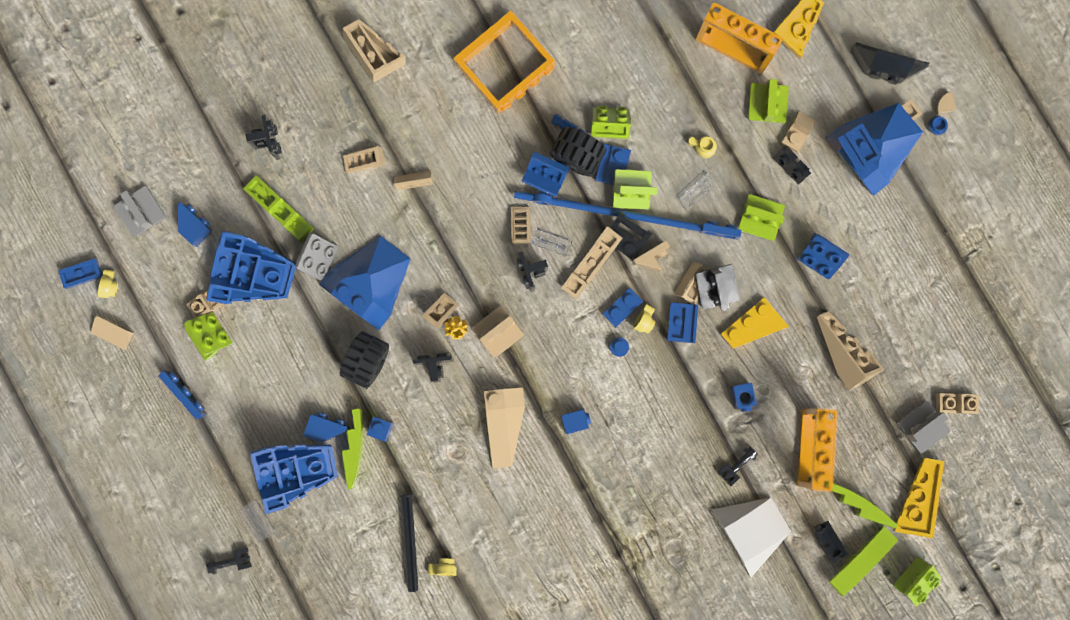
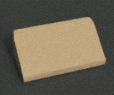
(413, 180)
(688, 286)
(111, 332)

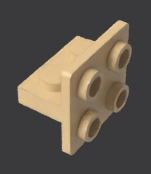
(497, 331)

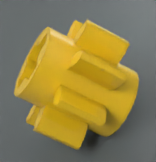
(456, 327)

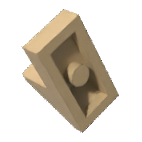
(798, 132)
(648, 259)
(440, 311)

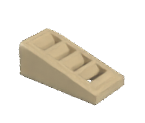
(380, 160)
(520, 241)

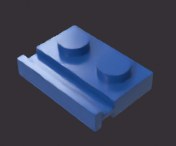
(860, 147)
(613, 159)
(682, 323)

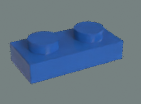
(80, 273)
(622, 307)

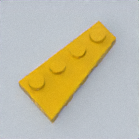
(921, 503)

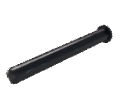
(409, 541)

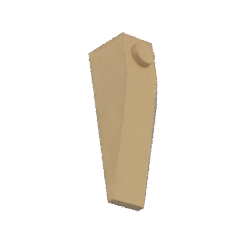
(849, 359)
(504, 421)

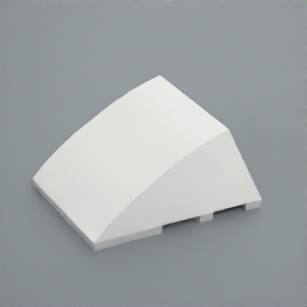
(753, 530)

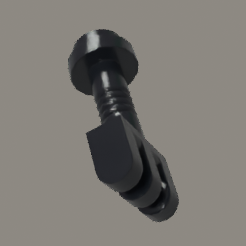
(732, 471)
(212, 566)

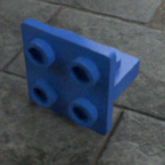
(545, 174)
(823, 256)

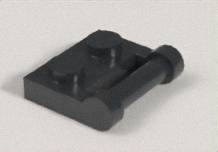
(629, 244)

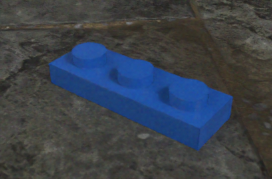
(183, 394)

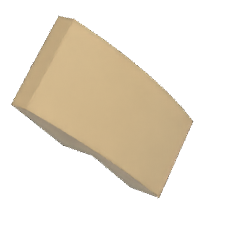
(200, 306)
(957, 403)

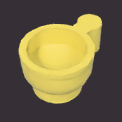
(704, 147)
(107, 286)
(644, 321)
(444, 568)

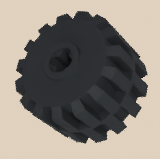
(578, 151)
(364, 359)

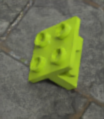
(768, 102)
(611, 122)
(632, 189)
(761, 217)
(207, 335)
(918, 581)

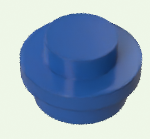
(938, 125)
(619, 347)

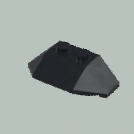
(886, 65)

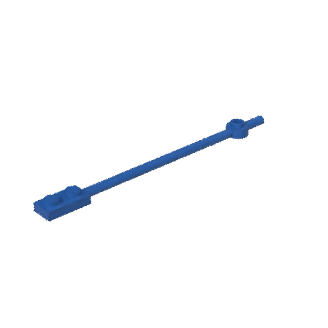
(710, 228)

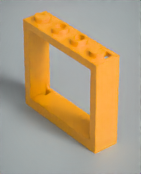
(742, 29)
(484, 40)
(817, 449)

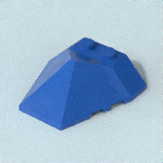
(894, 136)
(247, 271)
(369, 280)
(290, 472)

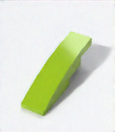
(278, 208)
(353, 457)
(863, 507)
(863, 561)

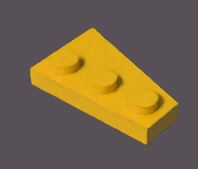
(799, 24)
(754, 324)

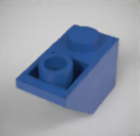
(191, 226)
(323, 429)

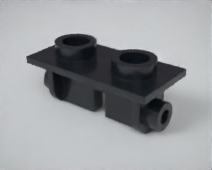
(786, 159)
(830, 540)

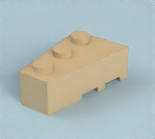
(372, 52)

